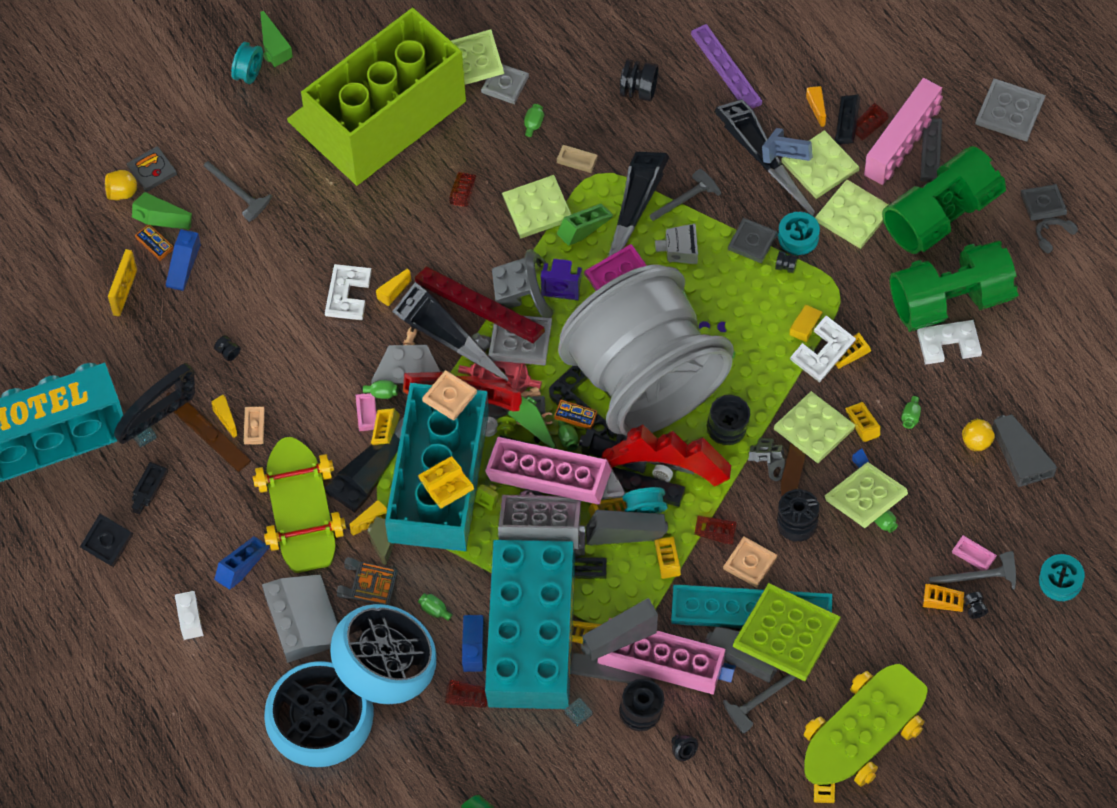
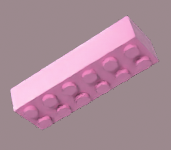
(903, 131)
(548, 470)
(671, 660)

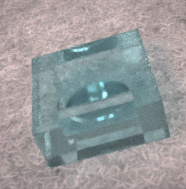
(145, 437)
(578, 712)

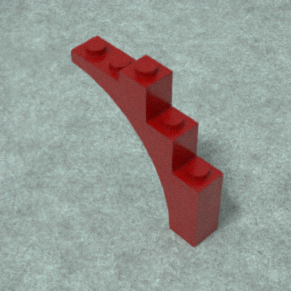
(499, 391)
(670, 449)

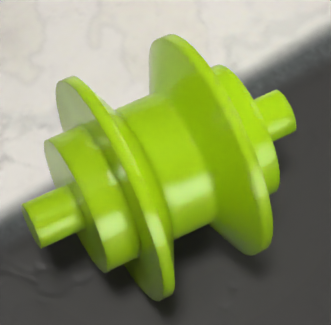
(506, 425)

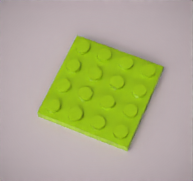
(786, 632)

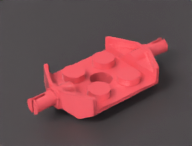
(515, 372)

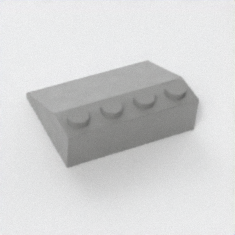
(539, 518)
(301, 615)

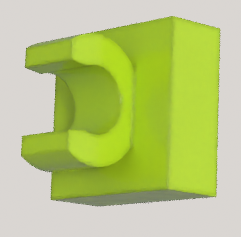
(487, 496)

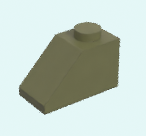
(379, 539)

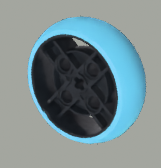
(383, 654)
(295, 741)

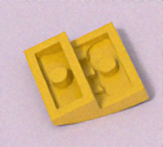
(446, 482)

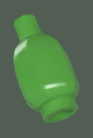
(533, 119)
(382, 389)
(911, 413)
(568, 436)
(887, 521)
(434, 606)

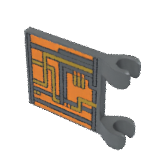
(371, 583)

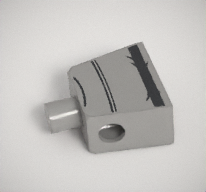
(680, 244)

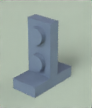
(786, 147)

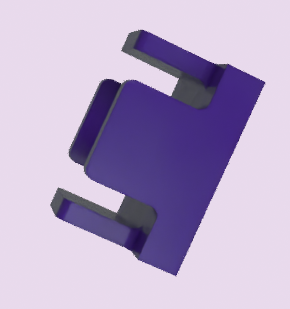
(559, 281)

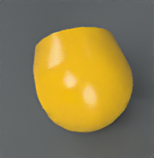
(120, 185)
(978, 435)

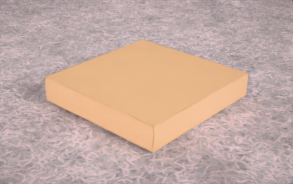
(449, 395)
(750, 562)

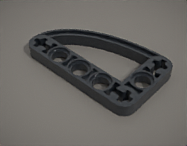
(568, 395)
(138, 420)

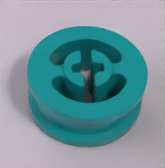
(247, 63)
(806, 227)
(645, 500)
(1073, 577)

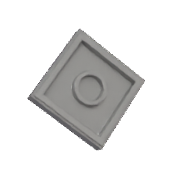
(506, 86)

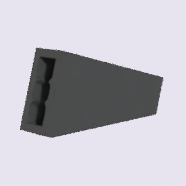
(1022, 453)
(624, 527)
(621, 630)
(724, 639)

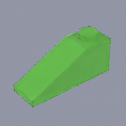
(275, 46)
(160, 213)
(583, 223)
(532, 420)

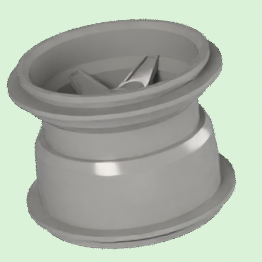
(645, 349)

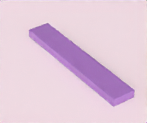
(725, 66)

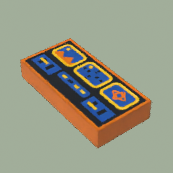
(154, 242)
(575, 414)

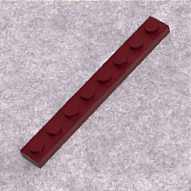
(480, 305)

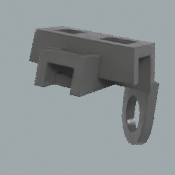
(771, 453)

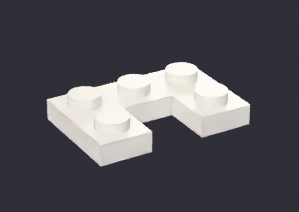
(338, 302)
(960, 332)
(838, 343)

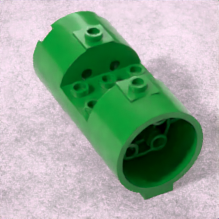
(925, 214)
(984, 274)

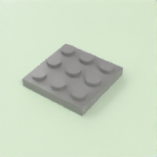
(1010, 110)
(512, 348)

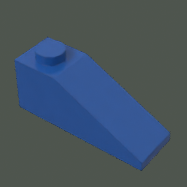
(183, 259)
(238, 564)
(472, 643)

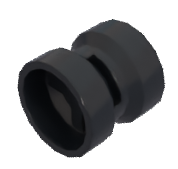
(786, 262)
(227, 348)
(975, 605)

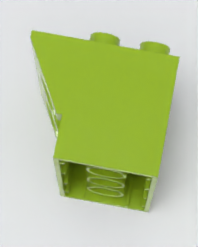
(382, 96)

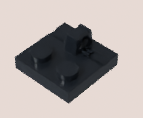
(106, 540)

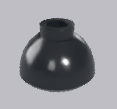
(684, 747)

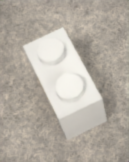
(189, 615)

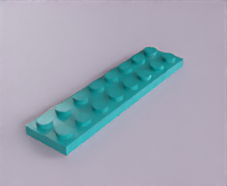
(725, 605)

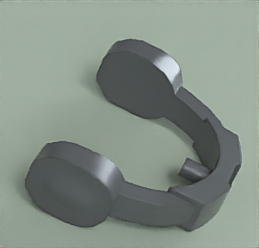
(1068, 225)

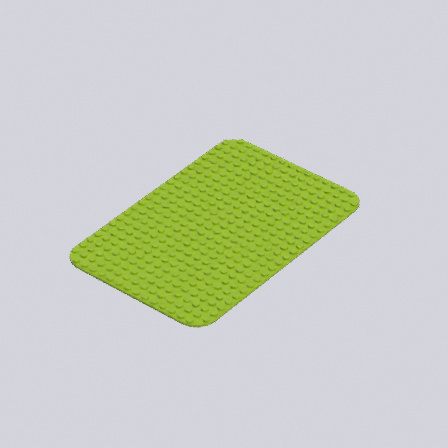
(722, 287)

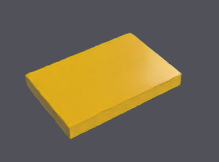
(122, 283)

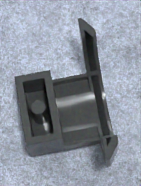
(520, 279)

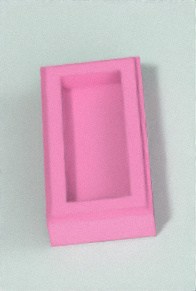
(366, 411)
(974, 553)

